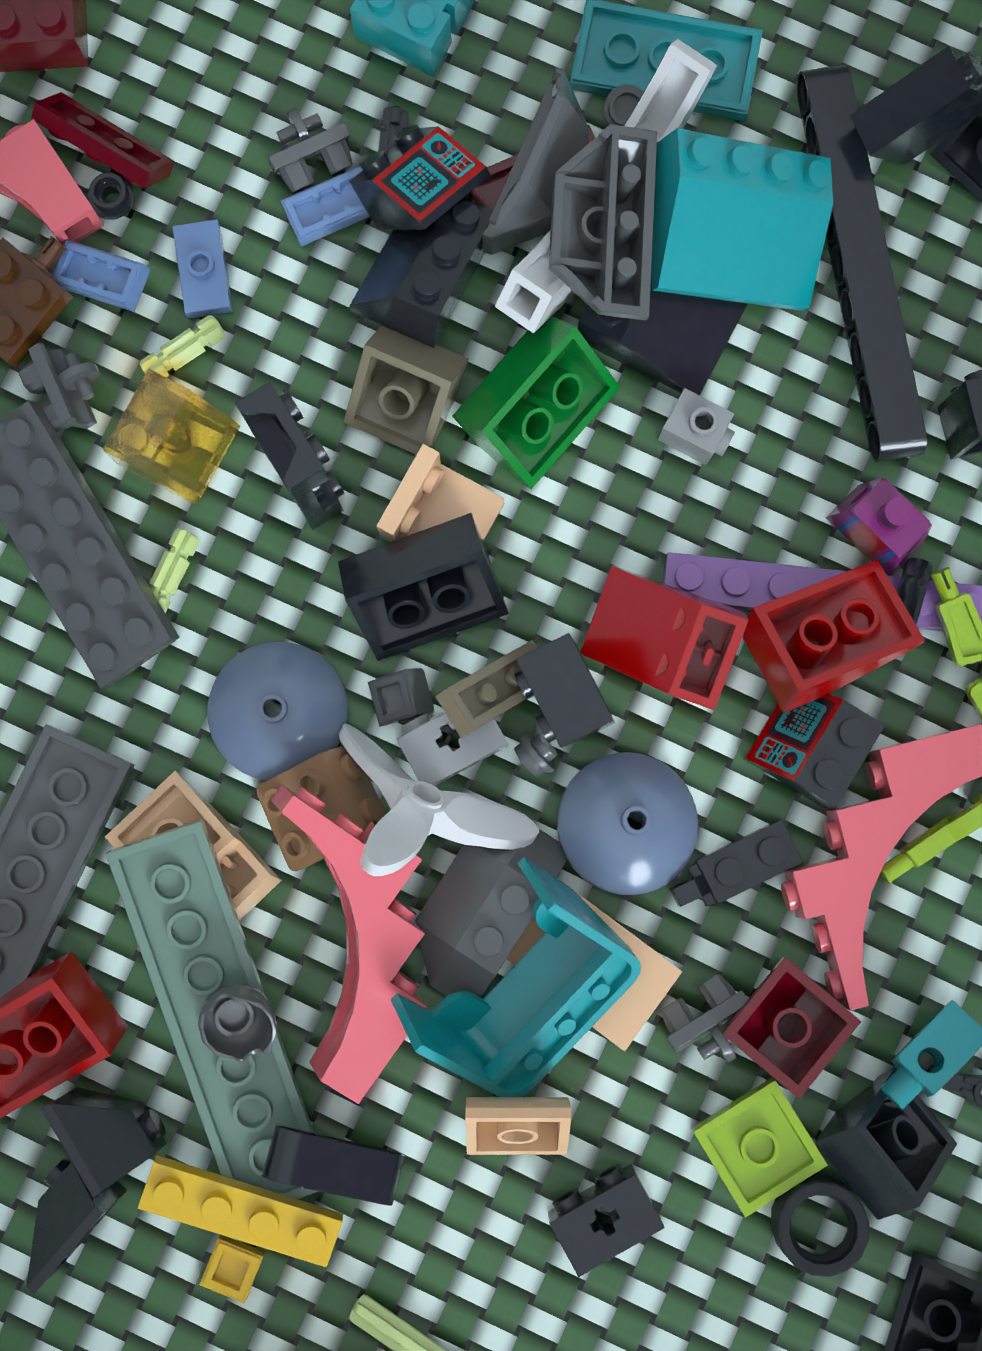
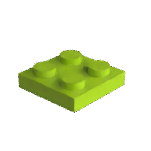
(759, 1147)

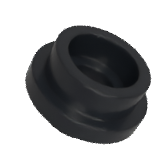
(103, 186)

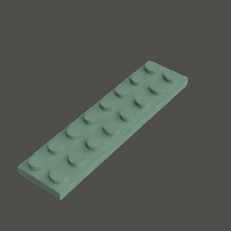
(190, 952)

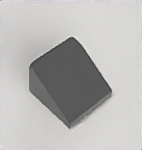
(401, 696)

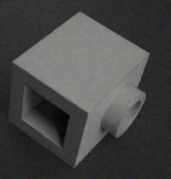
(697, 427)

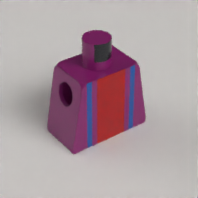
(881, 524)

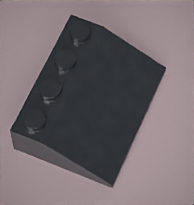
(674, 344)

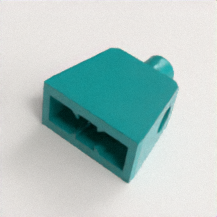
(951, 1041)

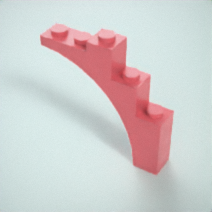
(43, 185)
(864, 834)
(378, 942)

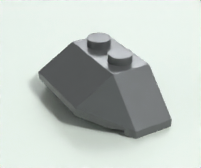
(552, 140)
(606, 222)
(481, 913)

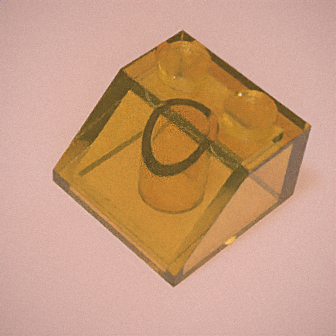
(171, 437)

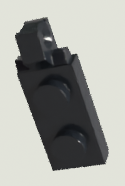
(739, 866)

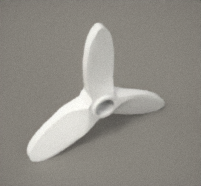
(425, 810)

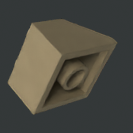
(404, 389)

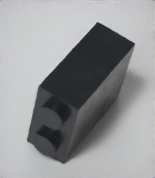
(922, 106)

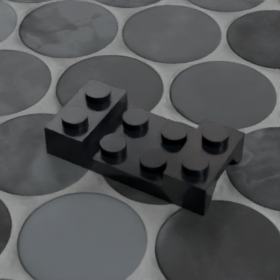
(293, 453)

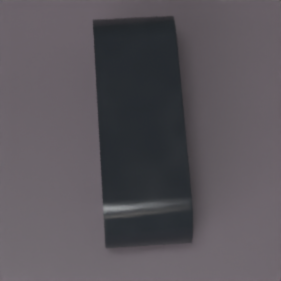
(333, 1165)

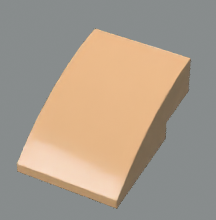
(179, 803)
(638, 1003)
(517, 1125)

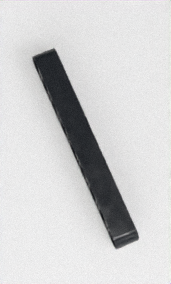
(863, 269)

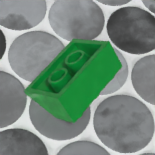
(537, 400)

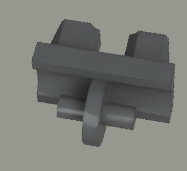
(329, 143)
(66, 385)
(687, 1030)

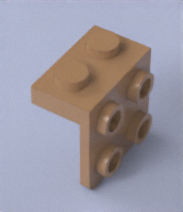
(334, 780)

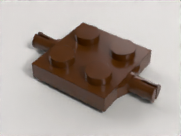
(28, 297)

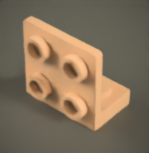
(434, 496)

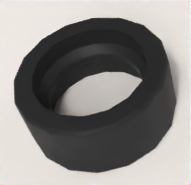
(843, 1255)

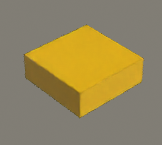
(232, 1268)

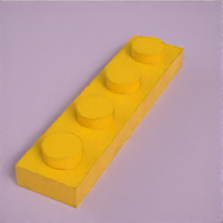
(241, 1211)

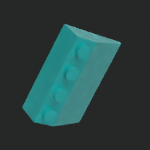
(738, 220)

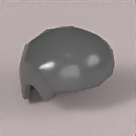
(238, 1022)

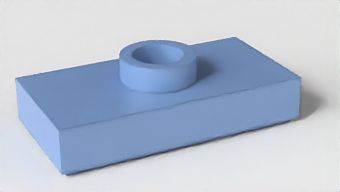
(324, 208)
(202, 269)
(101, 275)

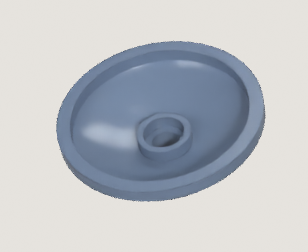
(310, 716)
(596, 828)

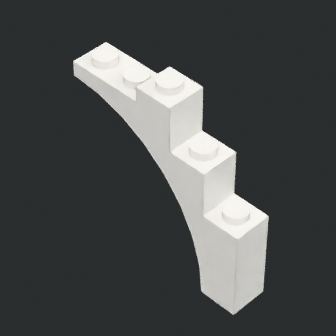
(532, 289)

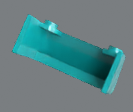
(537, 1006)

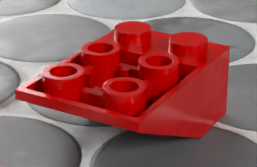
(664, 636)

